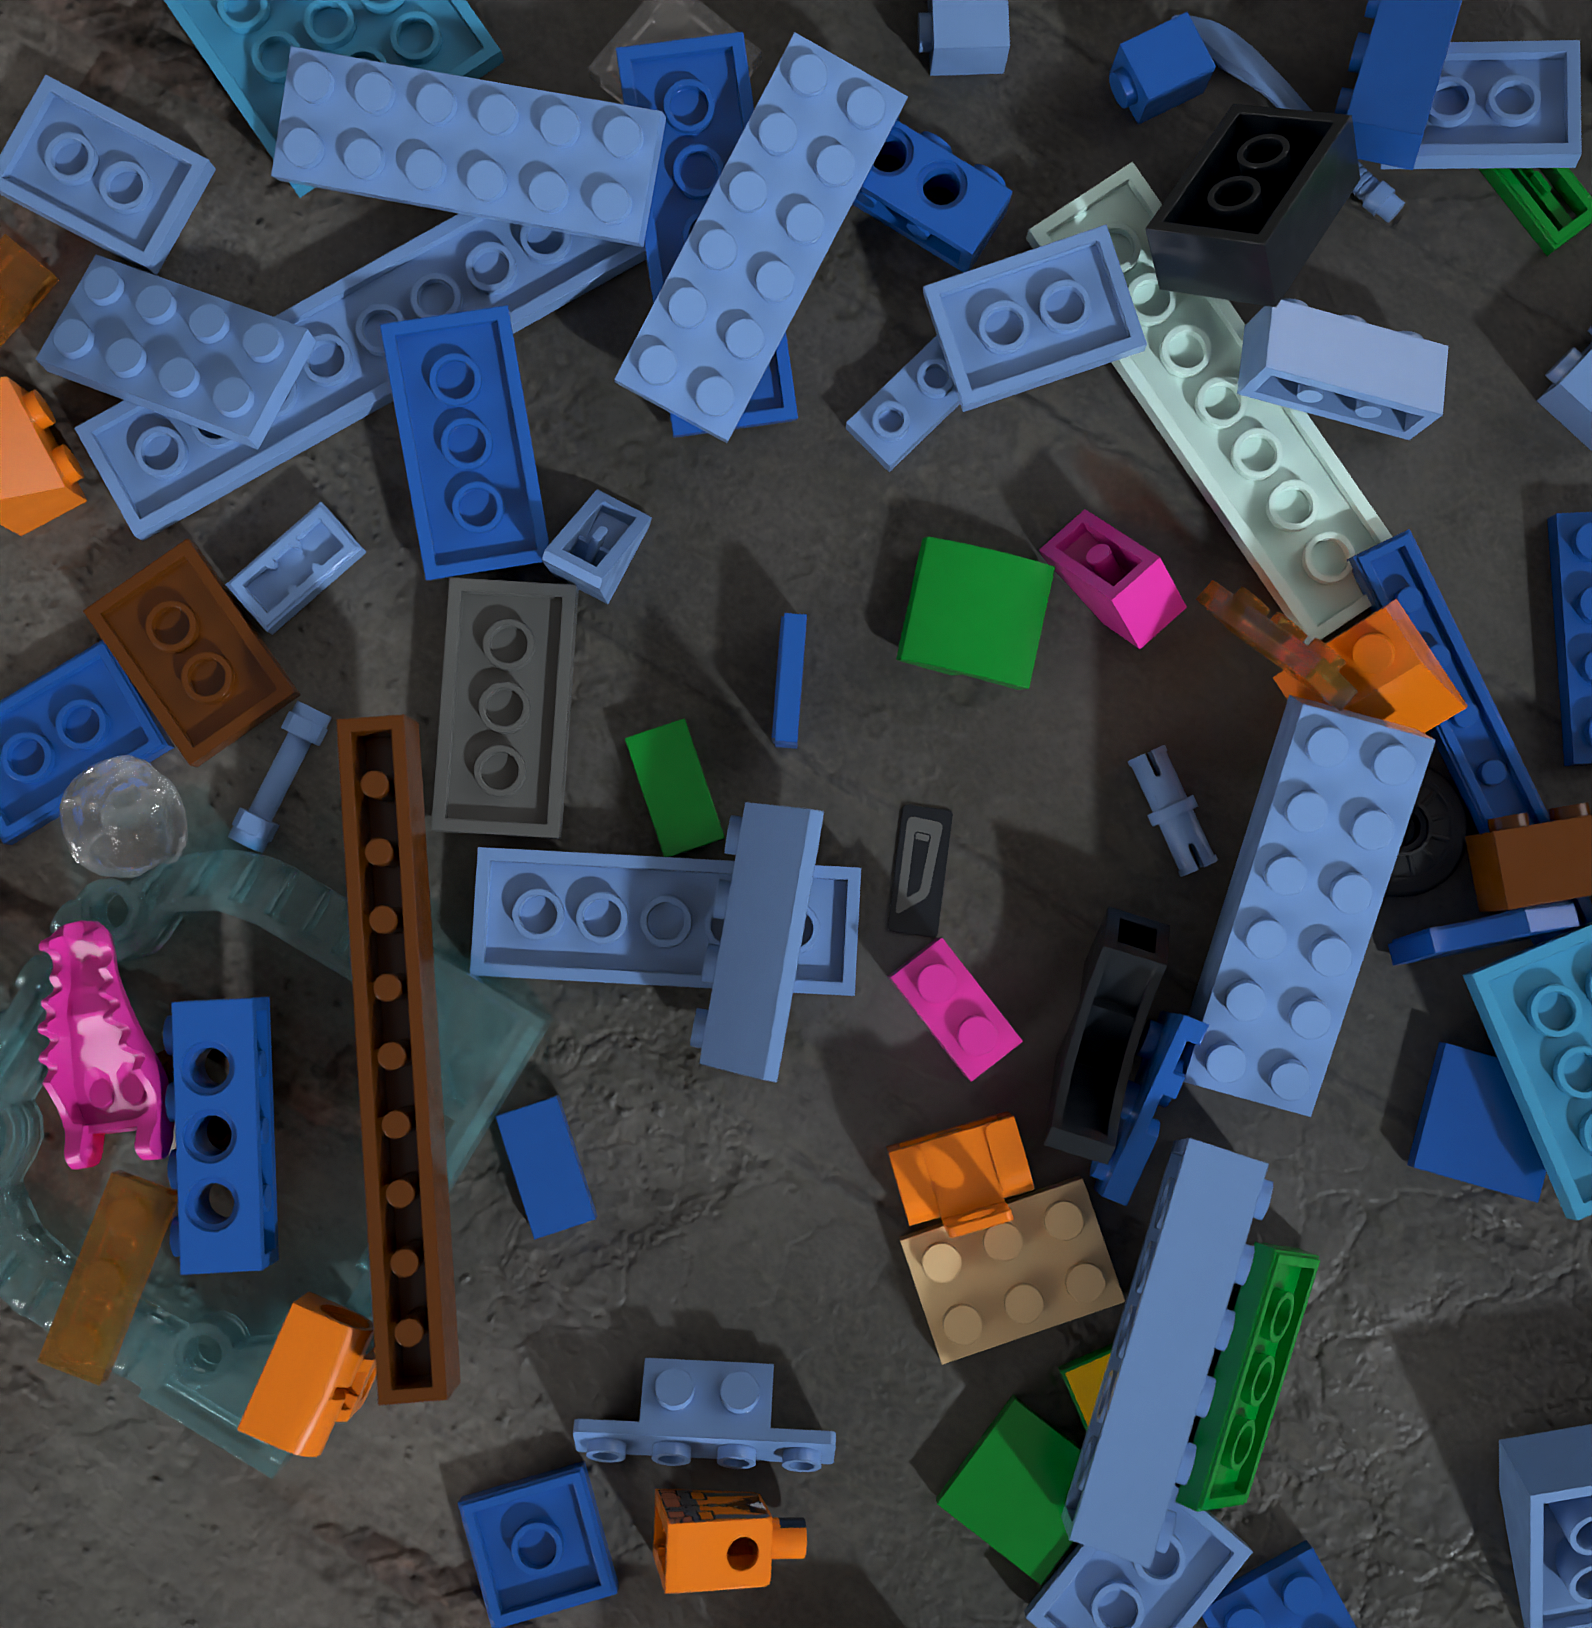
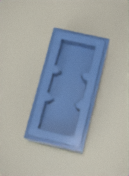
(296, 568)

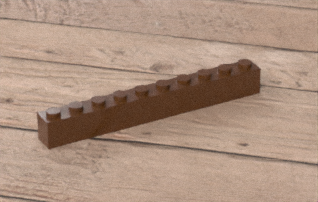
(398, 1060)

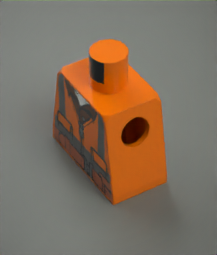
(720, 1540)

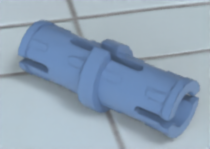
(1172, 810)

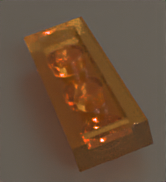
(1280, 642)
(109, 1277)

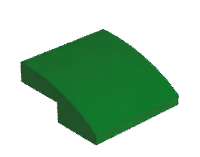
(975, 612)

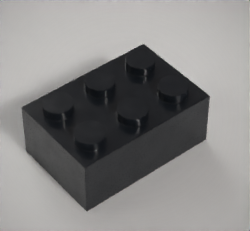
(1254, 204)

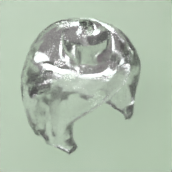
(123, 818)

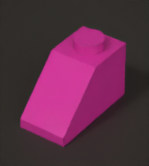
(1115, 578)

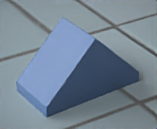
(597, 545)

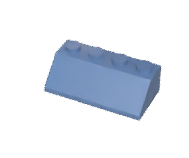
(759, 941)

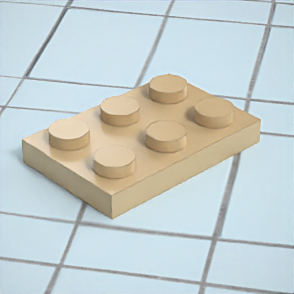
(1013, 1275)

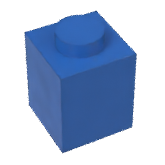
(1161, 68)

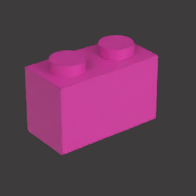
(955, 1009)

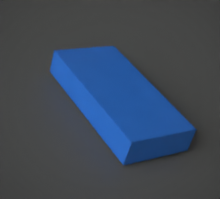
(789, 680)
(546, 1167)

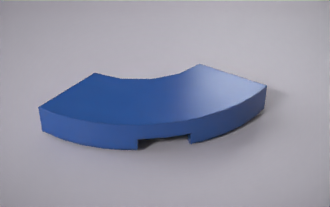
(1483, 932)

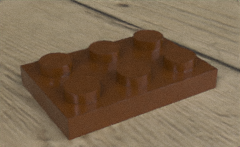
(191, 653)

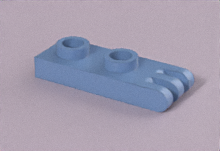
(906, 407)

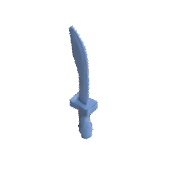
(1248, 65)

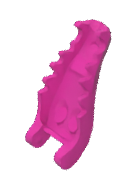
(97, 1053)

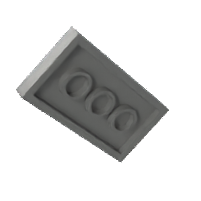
(505, 708)

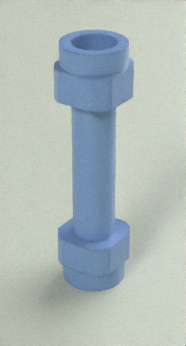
(255, 826)

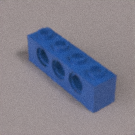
(948, 231)
(248, 1165)

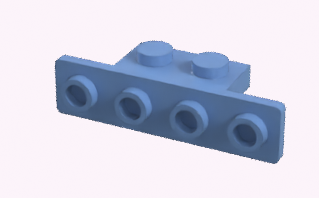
(705, 1413)

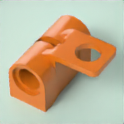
(962, 1174)
(312, 1377)

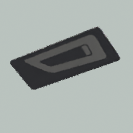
(920, 870)

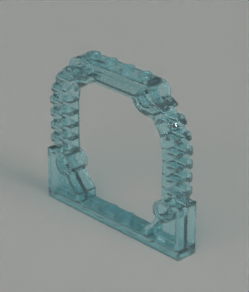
(483, 1051)

